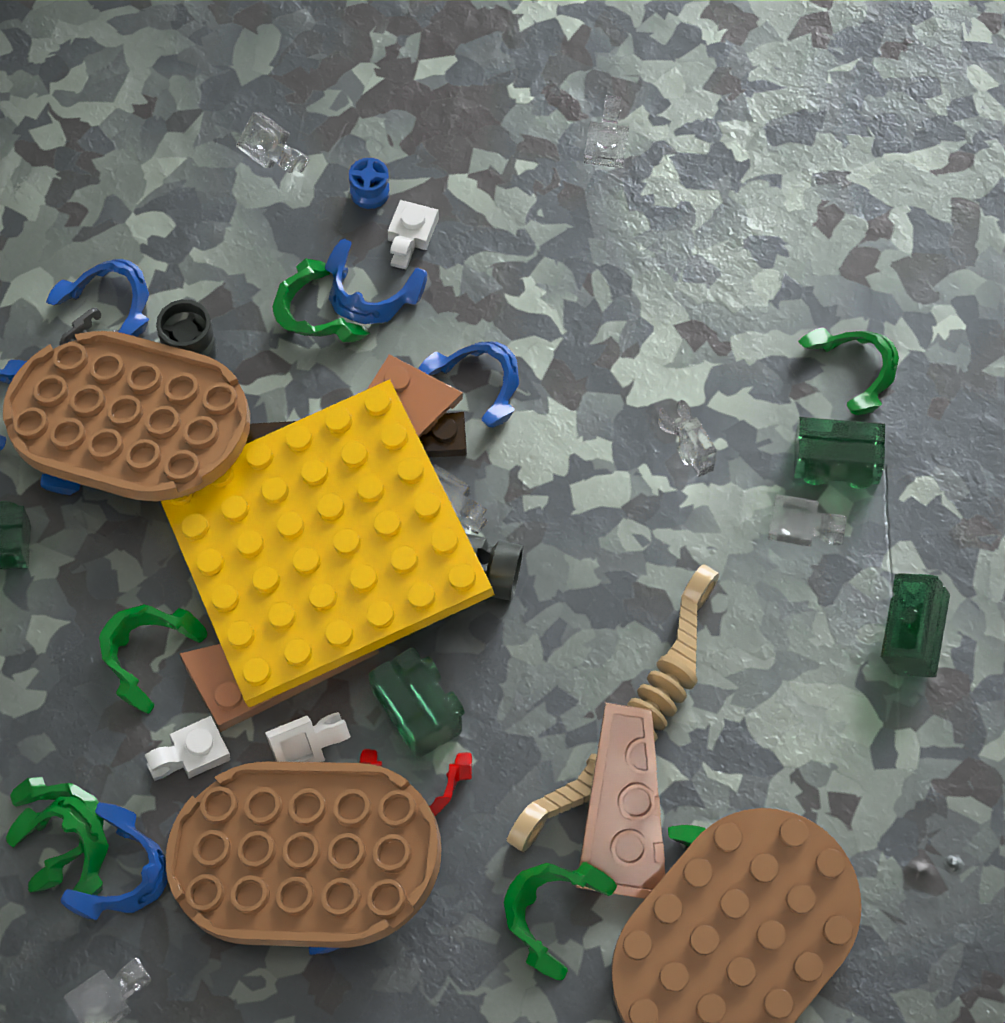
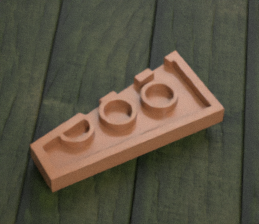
(420, 394)
(221, 693)
(624, 804)

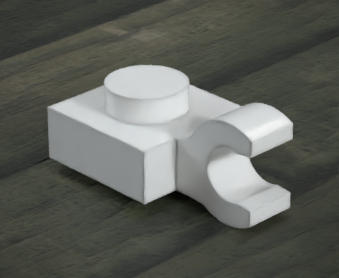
(410, 229)
(303, 742)
(194, 749)

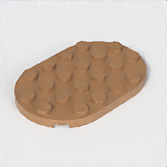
(127, 416)
(304, 854)
(740, 925)

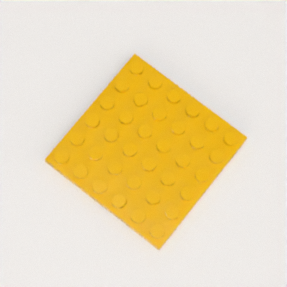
(325, 544)

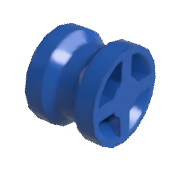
(362, 175)

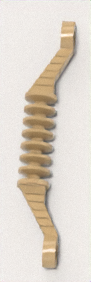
(676, 672)

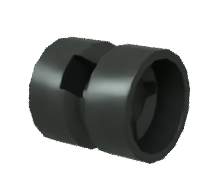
(187, 327)
(503, 565)

